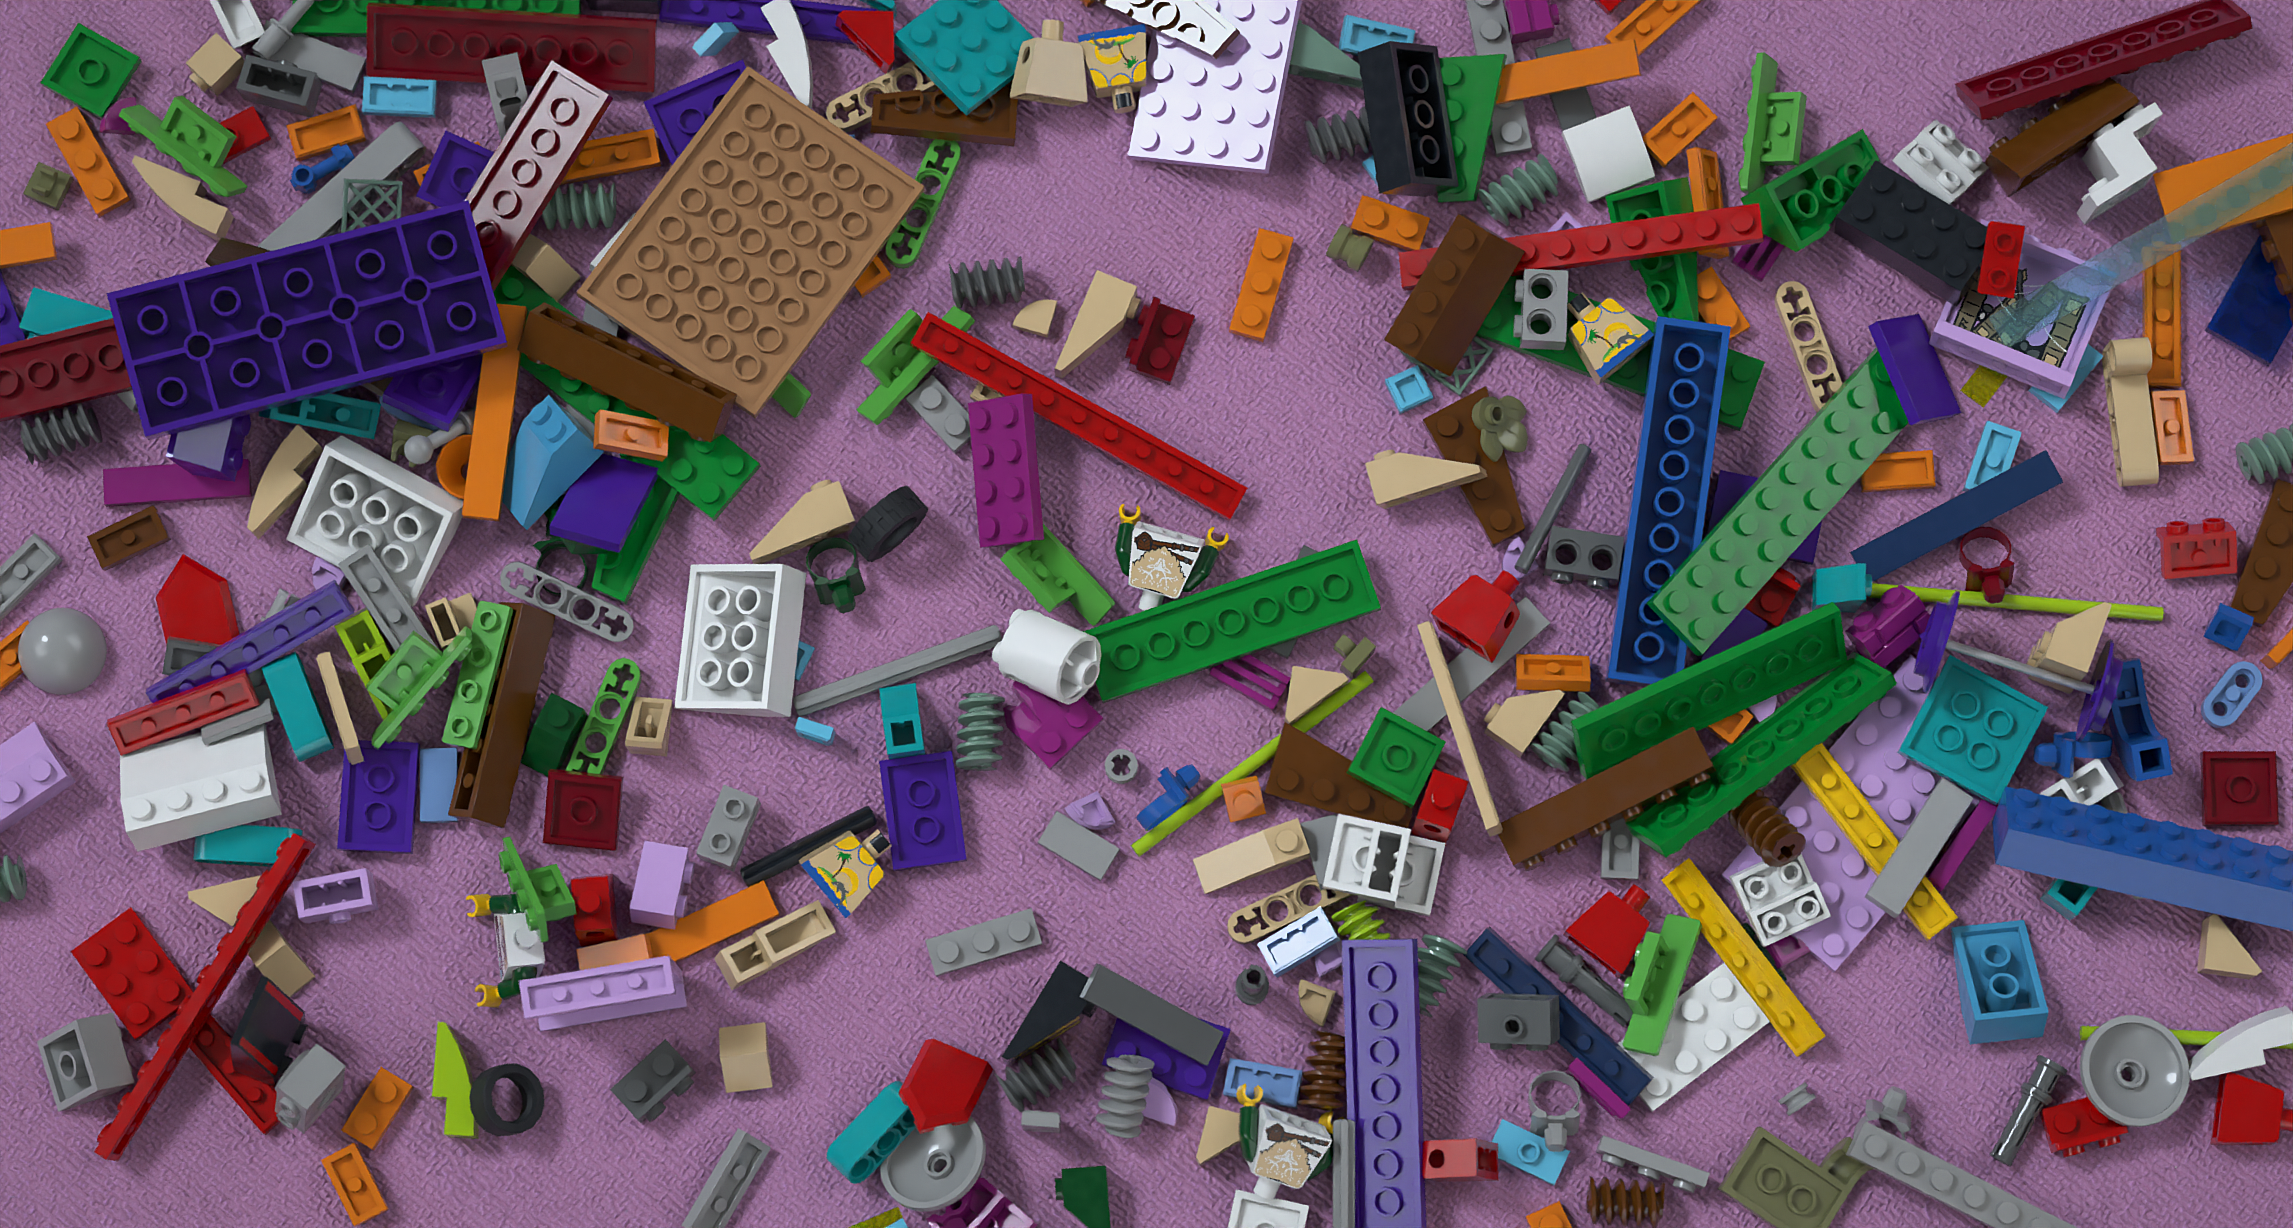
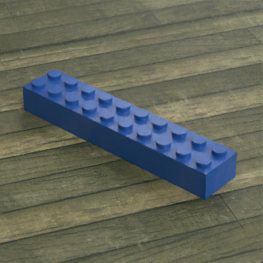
(1667, 492)
(2144, 857)

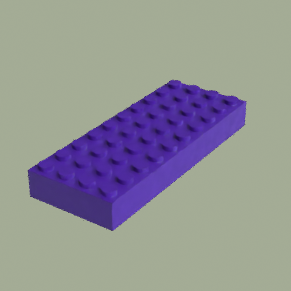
(307, 320)

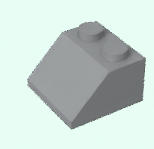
(85, 1061)

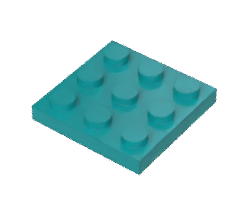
(965, 48)
(1972, 730)

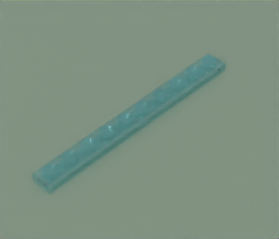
(2145, 248)

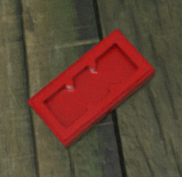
(248, 131)

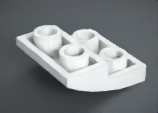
(1608, 154)
(1941, 162)
(1779, 899)

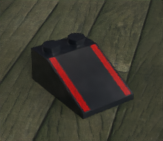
(267, 1034)

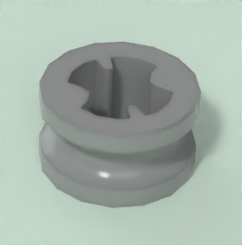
(1132, 766)
(1797, 1098)

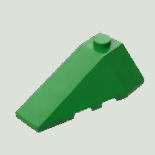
(1809, 196)
(1668, 278)

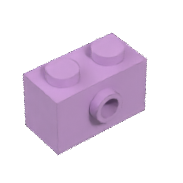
(660, 885)
(335, 896)

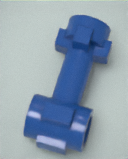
(305, 178)

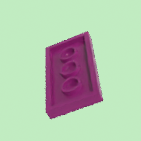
(1006, 471)

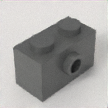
(279, 85)
(1518, 1020)

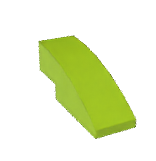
(366, 649)
(453, 1083)

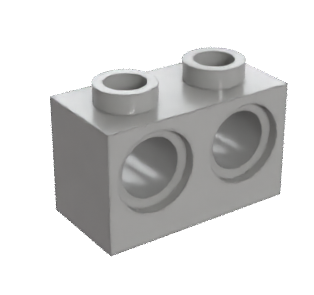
(505, 89)
(1550, 310)
(728, 828)

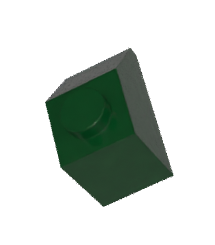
(553, 734)
(1085, 1195)

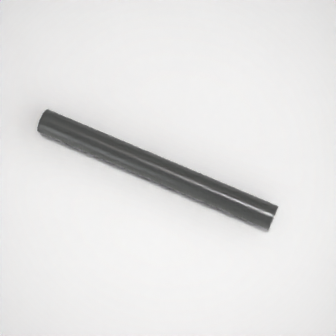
(1552, 508)

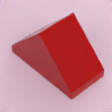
(871, 34)

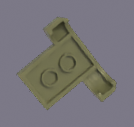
(1787, 1186)

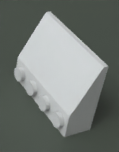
(372, 501)
(740, 639)
(197, 788)

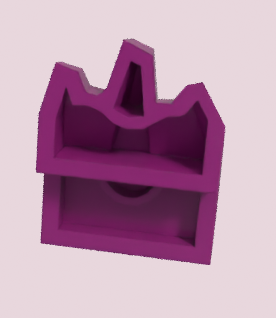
(1049, 725)
(982, 1208)

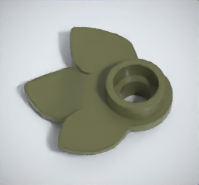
(1500, 425)

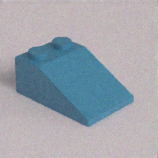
(545, 460)
(1998, 982)

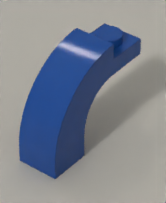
(2133, 731)

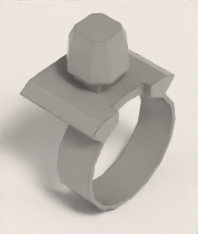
(1890, 1109)
(1554, 1128)

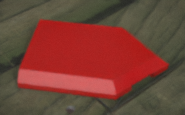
(196, 604)
(943, 1085)

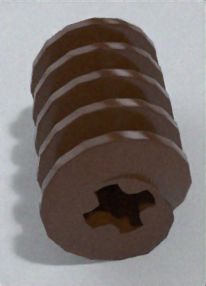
(1767, 830)
(1326, 1072)
(1625, 1202)

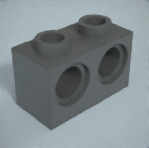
(1583, 546)

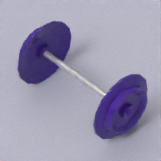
(2099, 692)

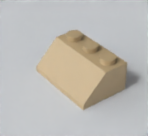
(2069, 646)

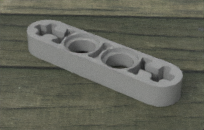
(564, 606)

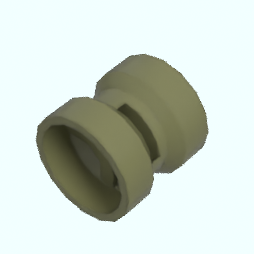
(1349, 247)

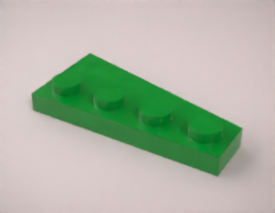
(1470, 96)
(619, 572)

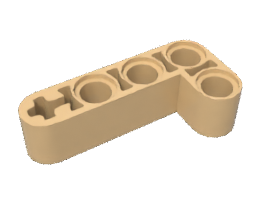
(2129, 410)

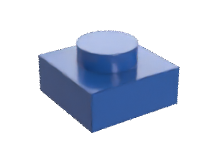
(2228, 627)

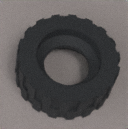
(888, 523)

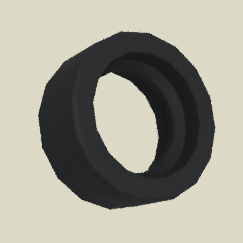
(529, 1088)

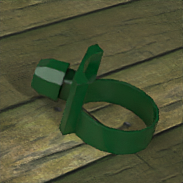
(546, 547)
(840, 590)

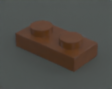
(128, 538)

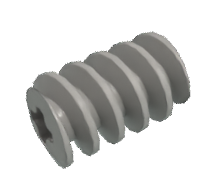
(1125, 1095)

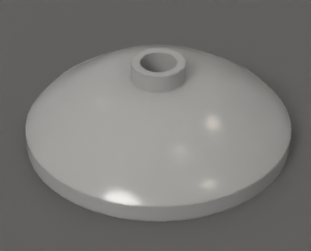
(2154, 1063)
(914, 1167)

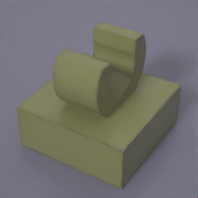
(48, 186)
(401, 433)
(1354, 654)

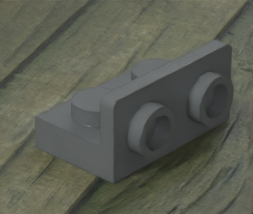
(653, 1082)

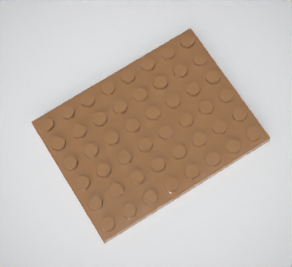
(751, 241)

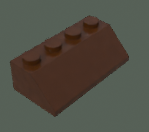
(2057, 136)
(1454, 295)

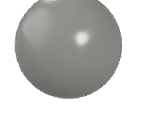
(62, 651)

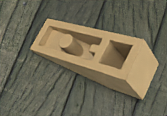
(1100, 318)
(1409, 477)
(813, 518)
(1252, 856)

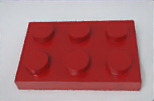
(133, 973)

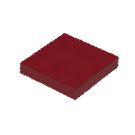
(2239, 788)
(583, 809)

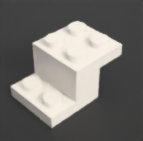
(2118, 161)
(1383, 865)

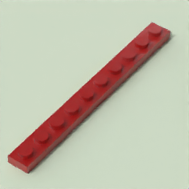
(1619, 241)
(1079, 416)
(196, 1008)

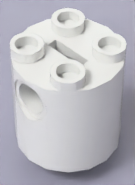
(1048, 656)

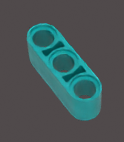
(297, 706)
(242, 845)
(872, 1135)

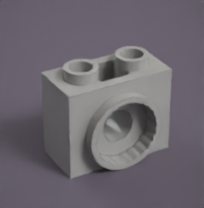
(308, 1088)

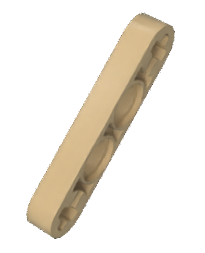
(885, 84)
(1804, 350)
(1296, 909)

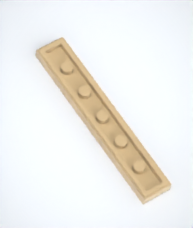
(1460, 728)

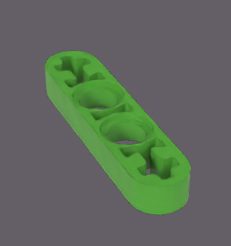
(927, 203)
(608, 727)

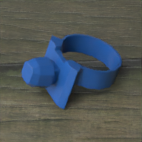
(2065, 747)
(1172, 799)

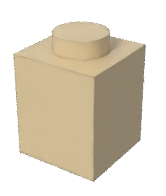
(215, 65)

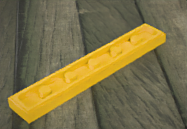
(1868, 833)
(1743, 957)

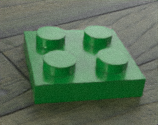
(91, 71)
(1396, 757)

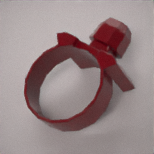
(1988, 580)

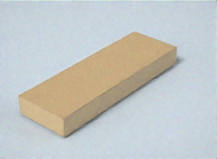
(339, 708)

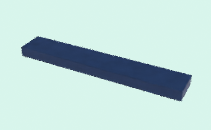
(1958, 516)
(1577, 1031)

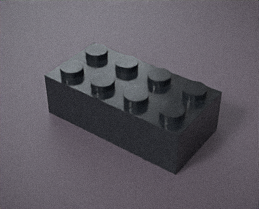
(1407, 119)
(1913, 233)

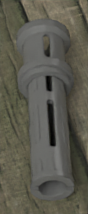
(1573, 970)
(1252, 993)
(2035, 1095)

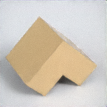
(451, 617)
(745, 1057)

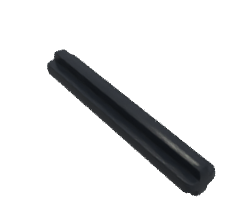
(790, 854)

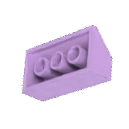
(29, 775)

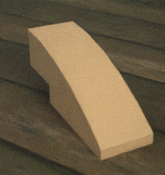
(185, 198)
(282, 480)
(774, 944)

